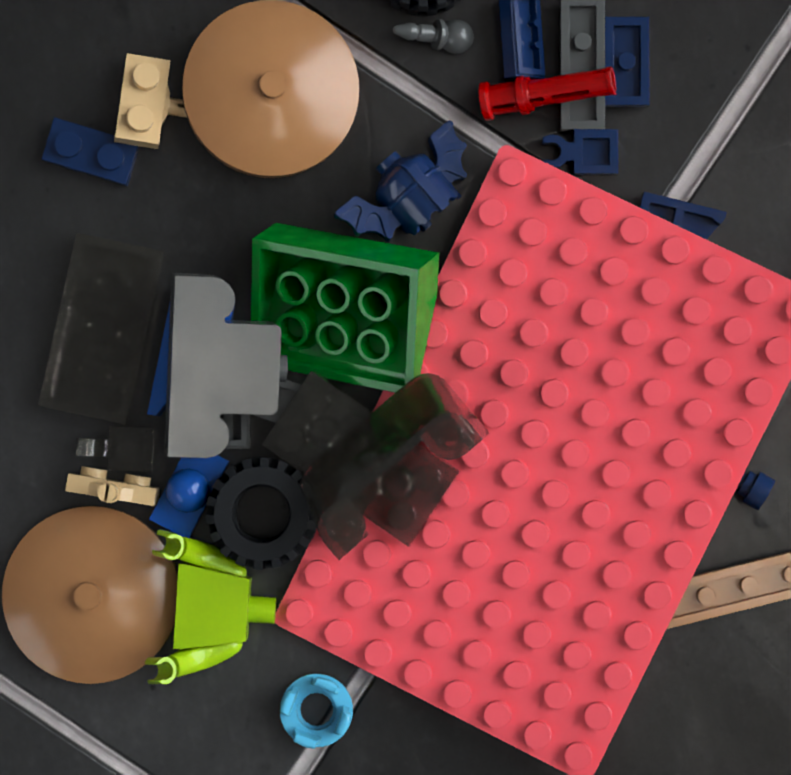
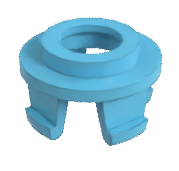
(313, 735)

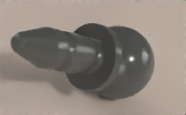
(453, 36)

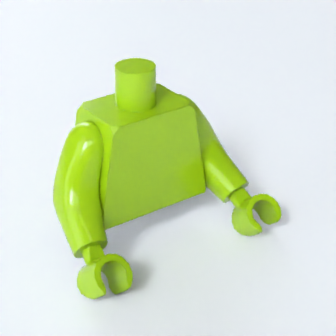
(210, 608)

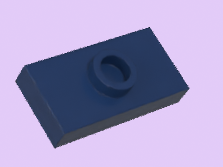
(522, 39)

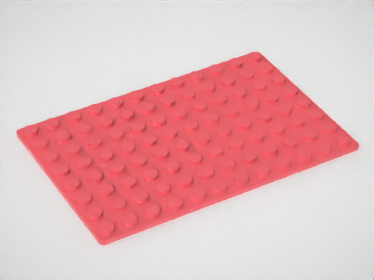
(619, 414)

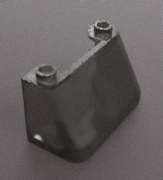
(418, 412)

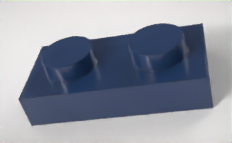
(629, 56)
(89, 152)

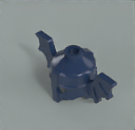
(410, 189)

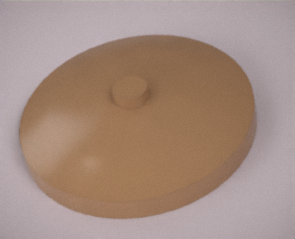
(270, 88)
(90, 594)

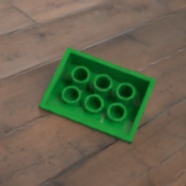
(345, 303)

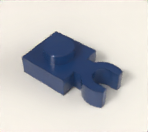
(590, 152)

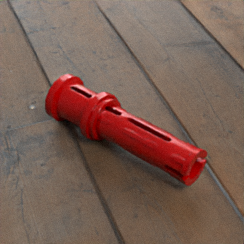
(527, 94)

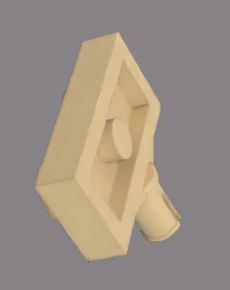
(145, 101)
(94, 483)

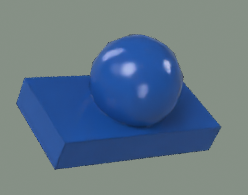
(187, 494)

